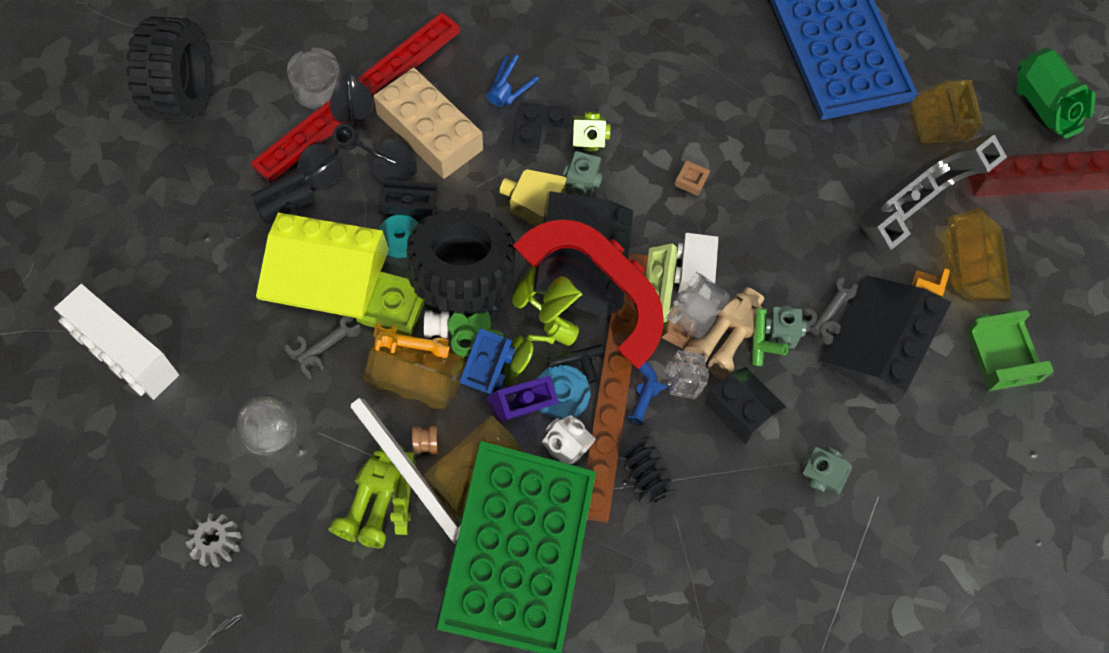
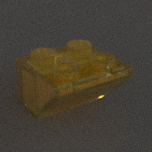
(948, 112)

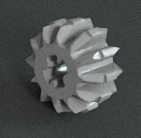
(213, 551)

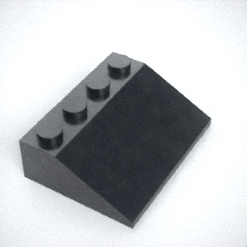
(609, 218)
(885, 336)

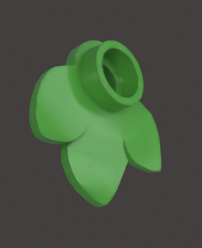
(467, 329)

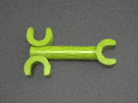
(401, 515)

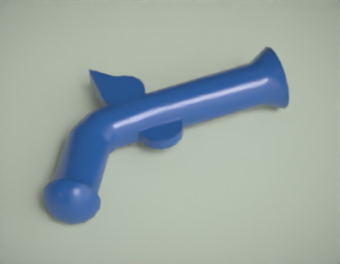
(646, 391)

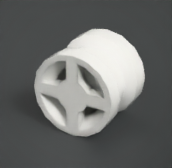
(436, 324)

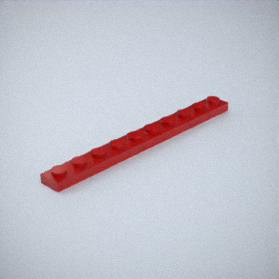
(321, 123)

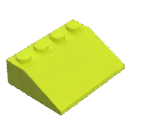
(321, 265)

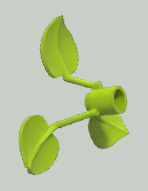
(556, 300)

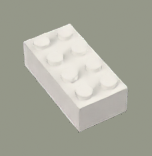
(115, 343)

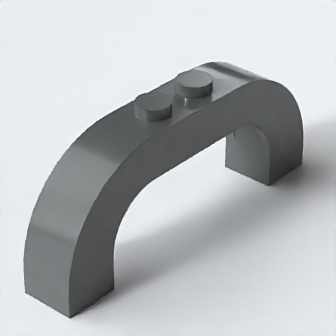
(885, 218)

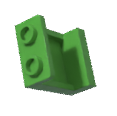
(1006, 350)

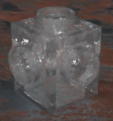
(686, 374)

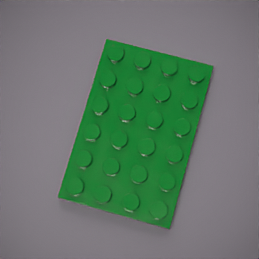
(517, 550)

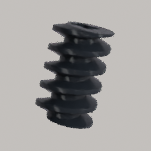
(644, 472)

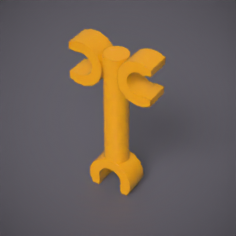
(389, 339)

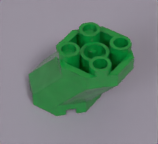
(1055, 92)

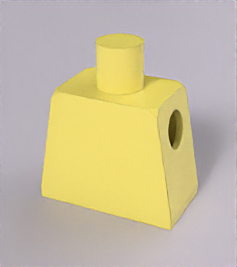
(530, 194)

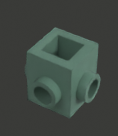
(583, 174)
(785, 325)
(833, 477)

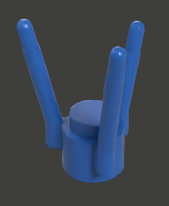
(500, 89)

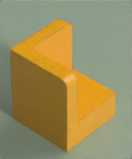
(931, 282)

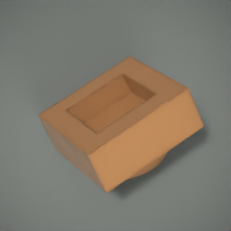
(692, 178)
(675, 335)

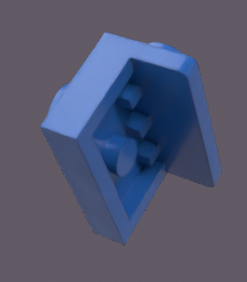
(486, 362)

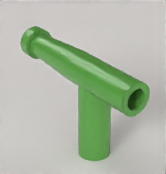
(759, 343)

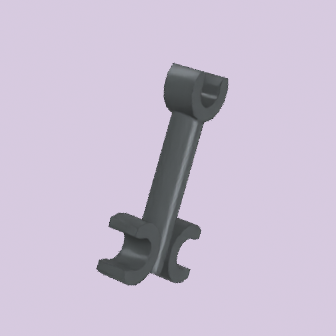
(823, 324)
(307, 356)

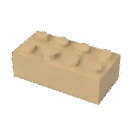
(428, 123)

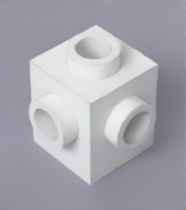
(567, 439)

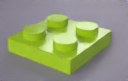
(393, 304)

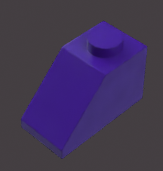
(522, 399)

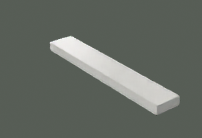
(406, 468)

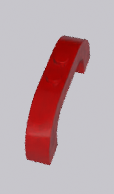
(607, 255)

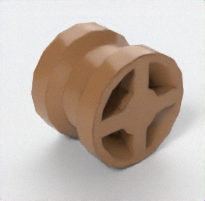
(425, 439)

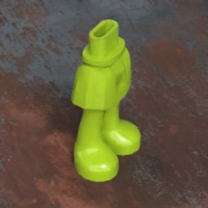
(375, 477)

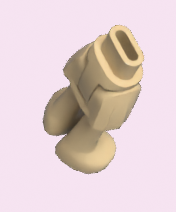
(738, 319)

